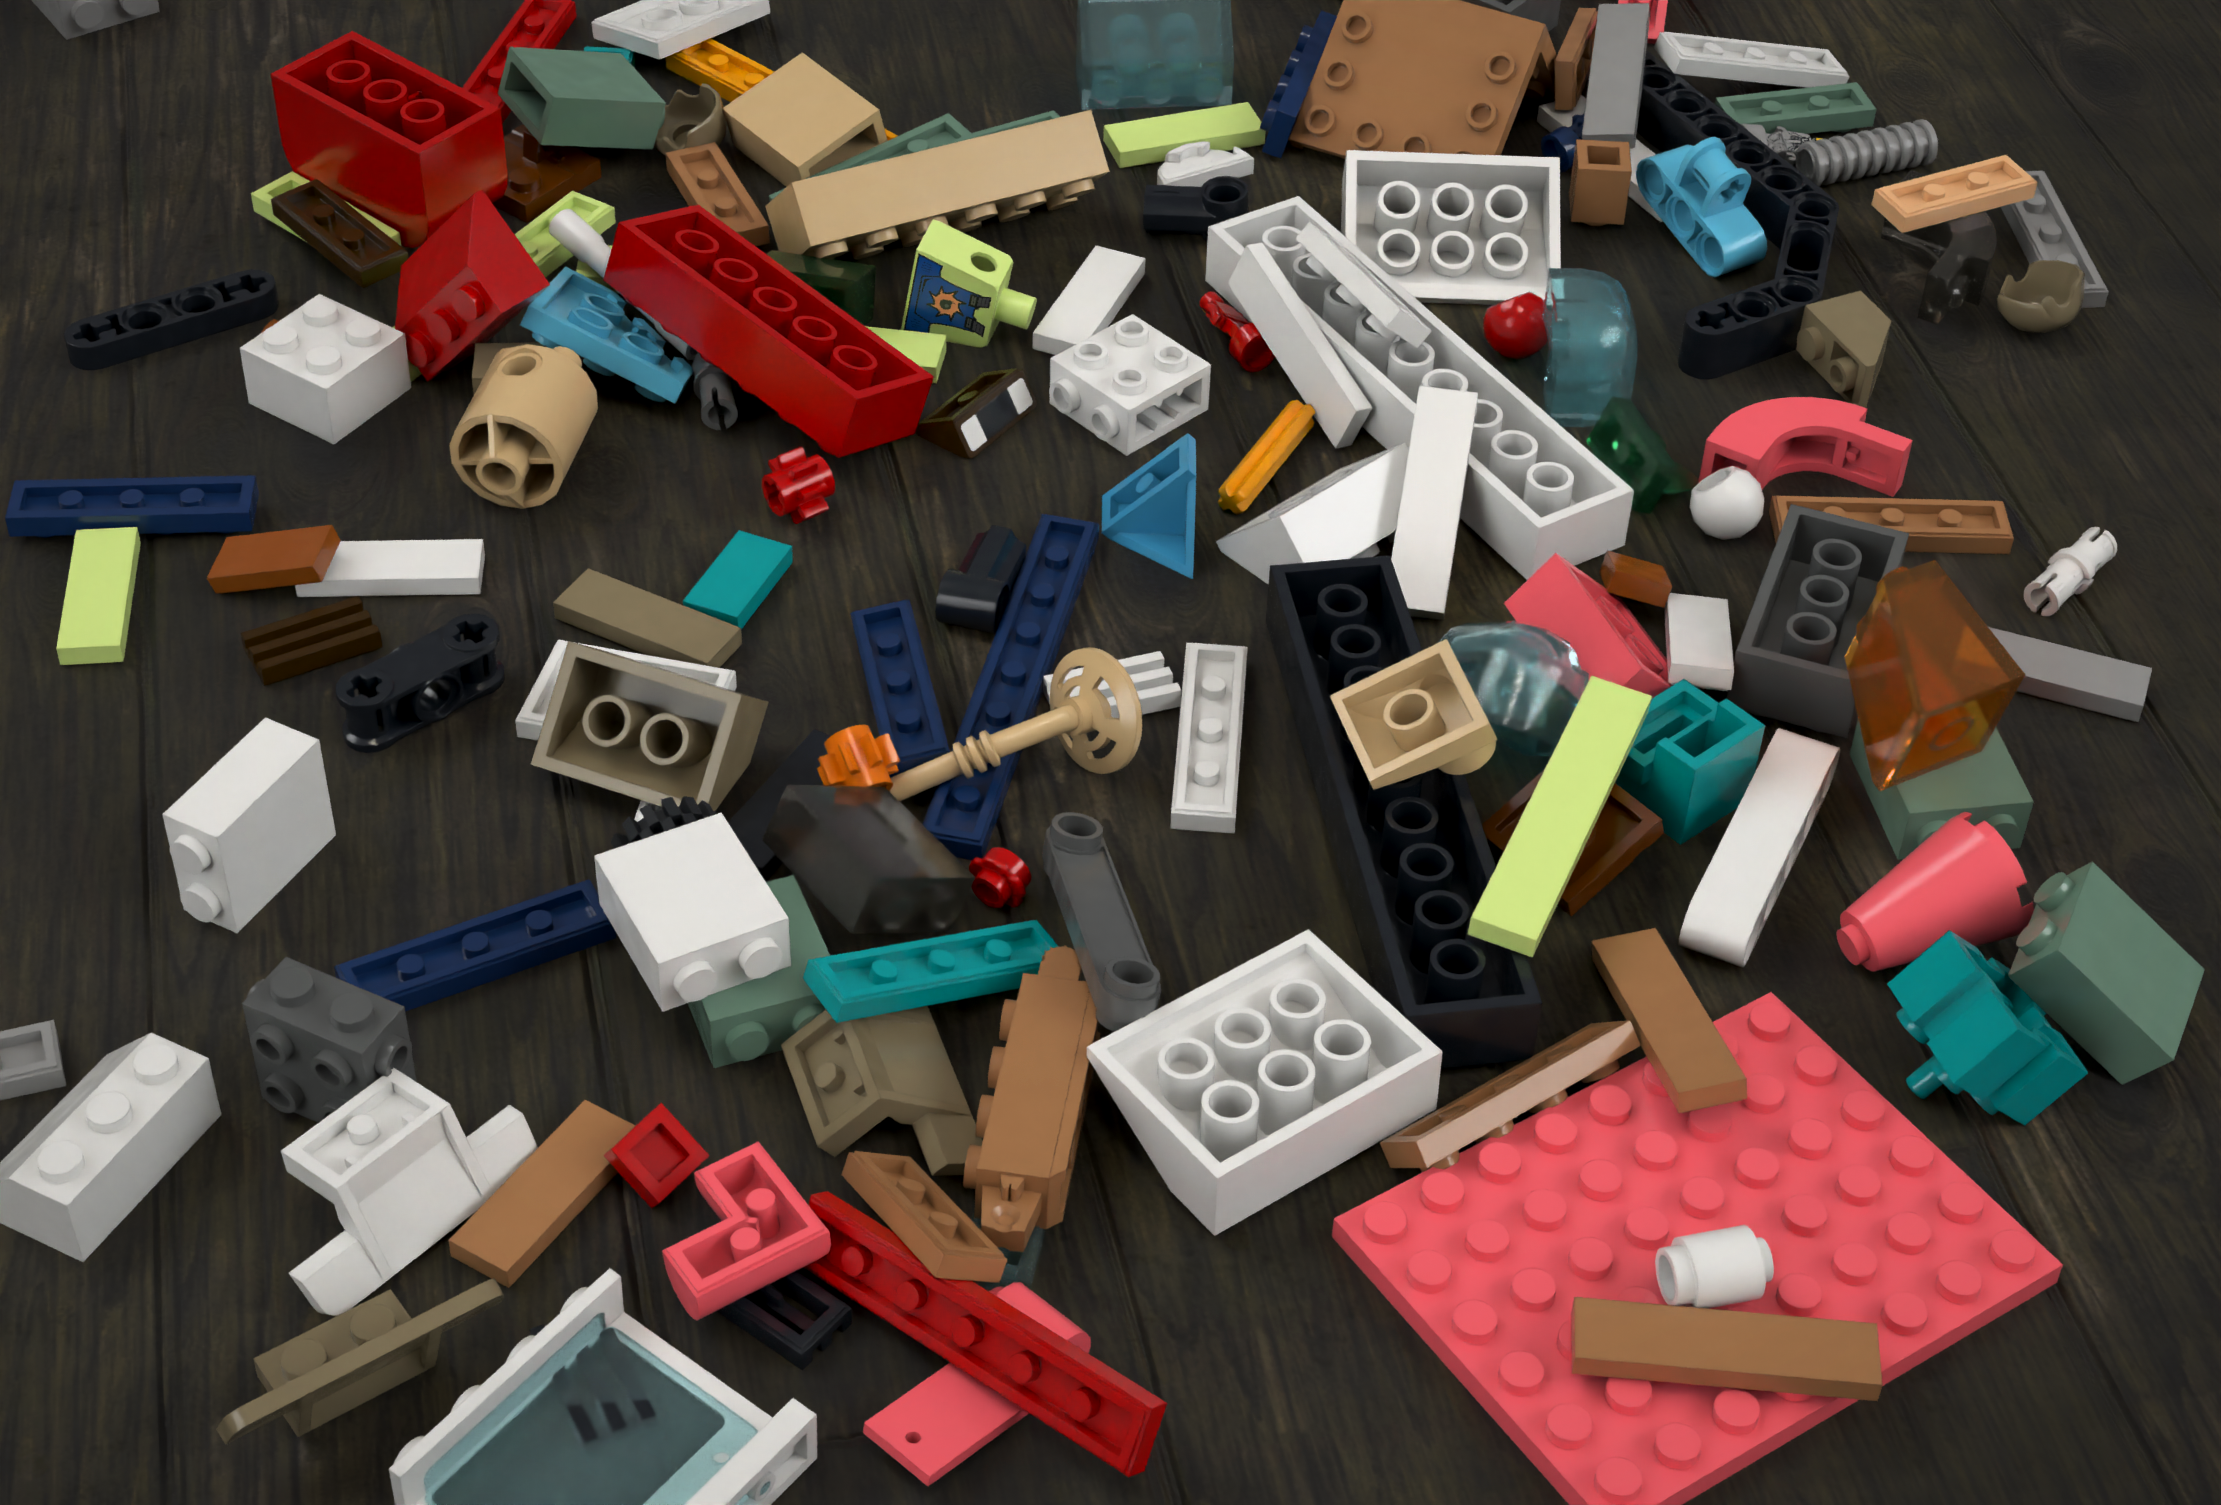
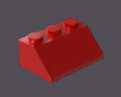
(463, 287)

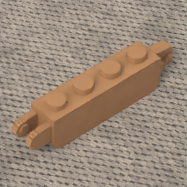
(1037, 1104)

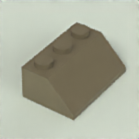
(646, 729)

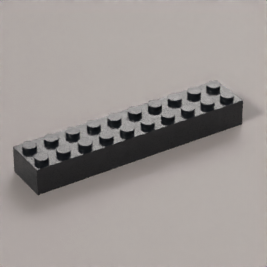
(1407, 850)

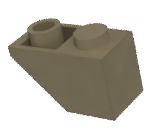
(1845, 343)

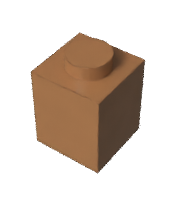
(1600, 182)

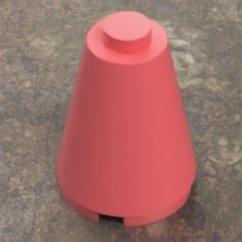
(1952, 881)

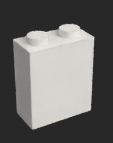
(250, 825)
(693, 911)

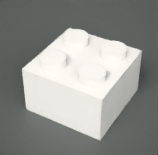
(326, 368)

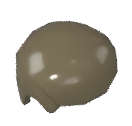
(692, 121)
(2044, 298)

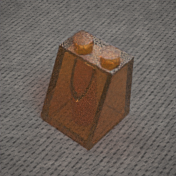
(1925, 676)

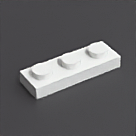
(1361, 287)

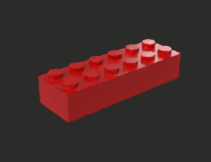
(768, 330)

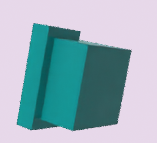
(1691, 759)

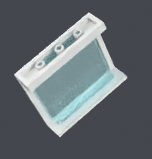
(521, 1447)

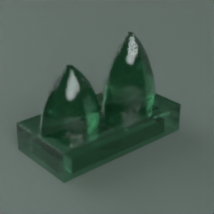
(1637, 455)

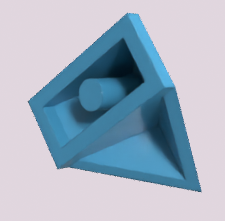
(1156, 508)

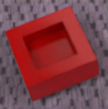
(656, 1155)

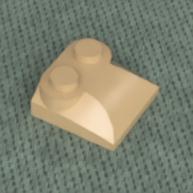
(1416, 719)

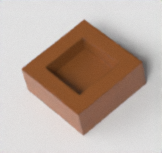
(1635, 579)

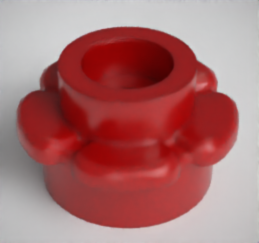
(1000, 878)

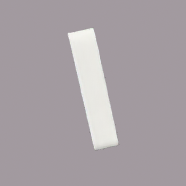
(1759, 848)

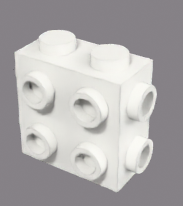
(1129, 384)

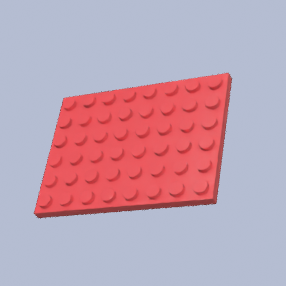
(1587, 1191)

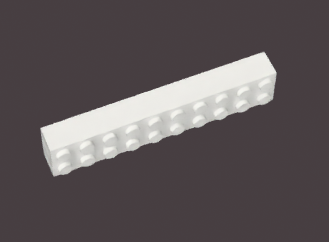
(1526, 478)

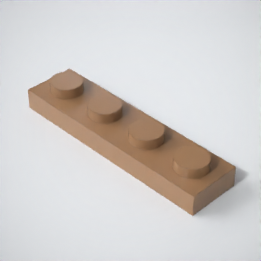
(1527, 1086)

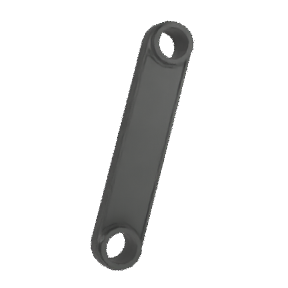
(1100, 921)

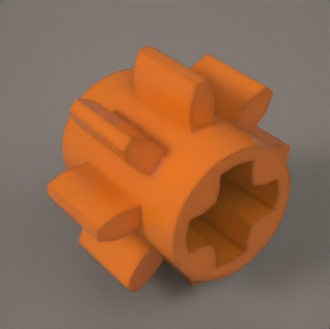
(858, 759)

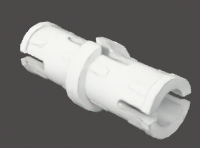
(2070, 571)

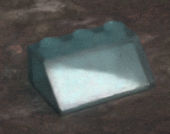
(1154, 53)

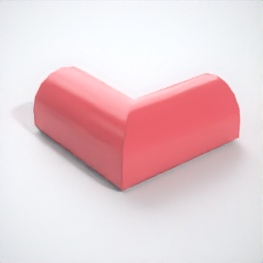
(760, 1238)

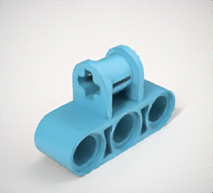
(1702, 204)

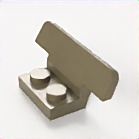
(880, 1068)
(351, 1360)

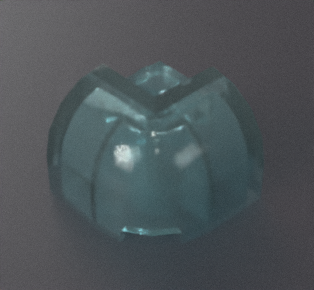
(1589, 345)
(1522, 680)

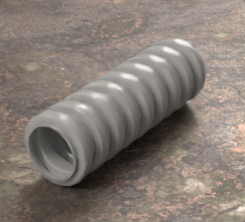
(1868, 152)

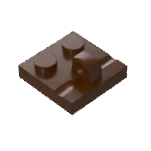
(542, 174)
(1614, 843)

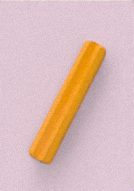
(1266, 457)

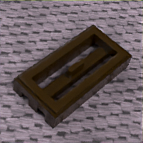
(311, 640)

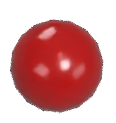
(1516, 326)

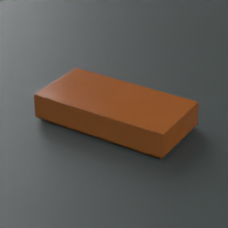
(274, 559)

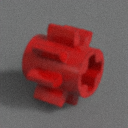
(798, 485)

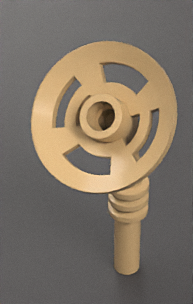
(1066, 717)

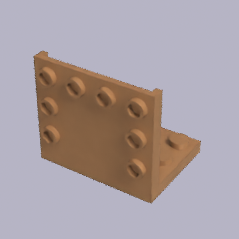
(1423, 78)

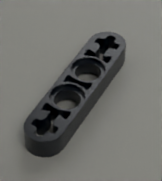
(115, 335)

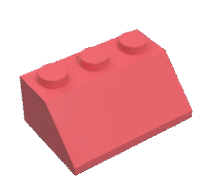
(1595, 623)

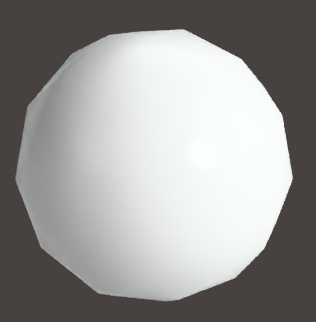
(1727, 503)

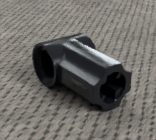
(1194, 208)
(981, 586)

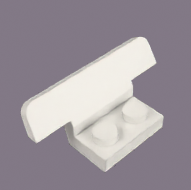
(397, 1182)

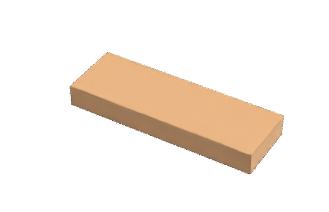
(1954, 193)

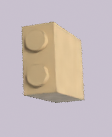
(802, 121)

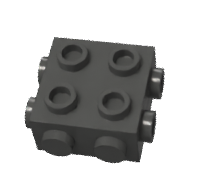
(321, 1039)

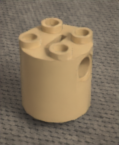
(524, 425)

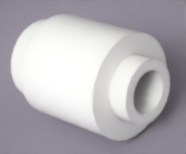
(1714, 1268)

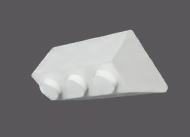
(1328, 520)
(107, 1144)

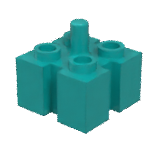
(1981, 1032)

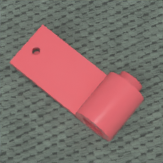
(952, 1411)

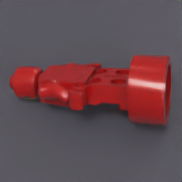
(1246, 342)

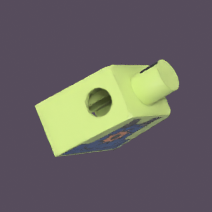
(962, 289)

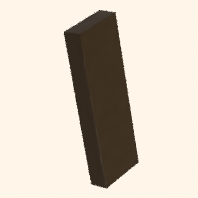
(339, 233)

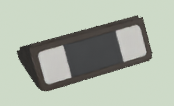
(979, 412)

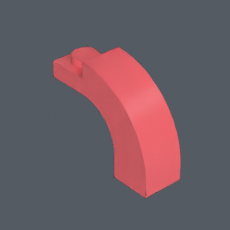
(1808, 436)

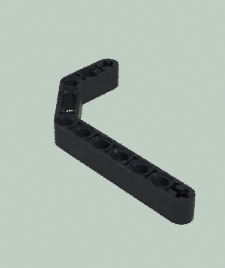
(1787, 205)

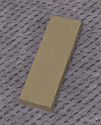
(645, 621)

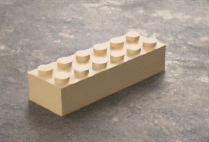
(951, 183)

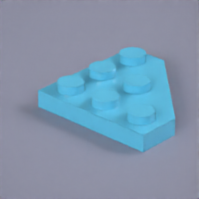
(592, 323)

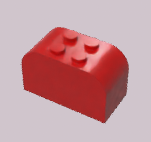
(388, 135)

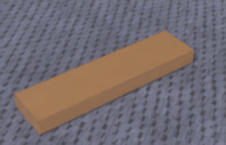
(1931, 523)
(1669, 1021)
(1725, 1348)

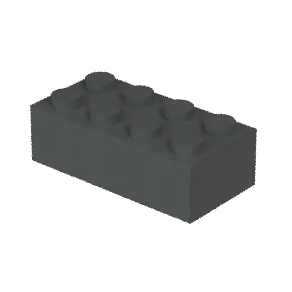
(1807, 617)

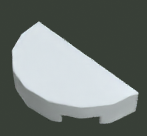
(1196, 163)

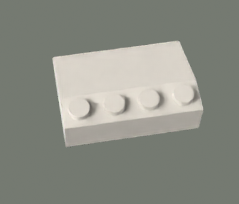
(1455, 222)
(1267, 1079)

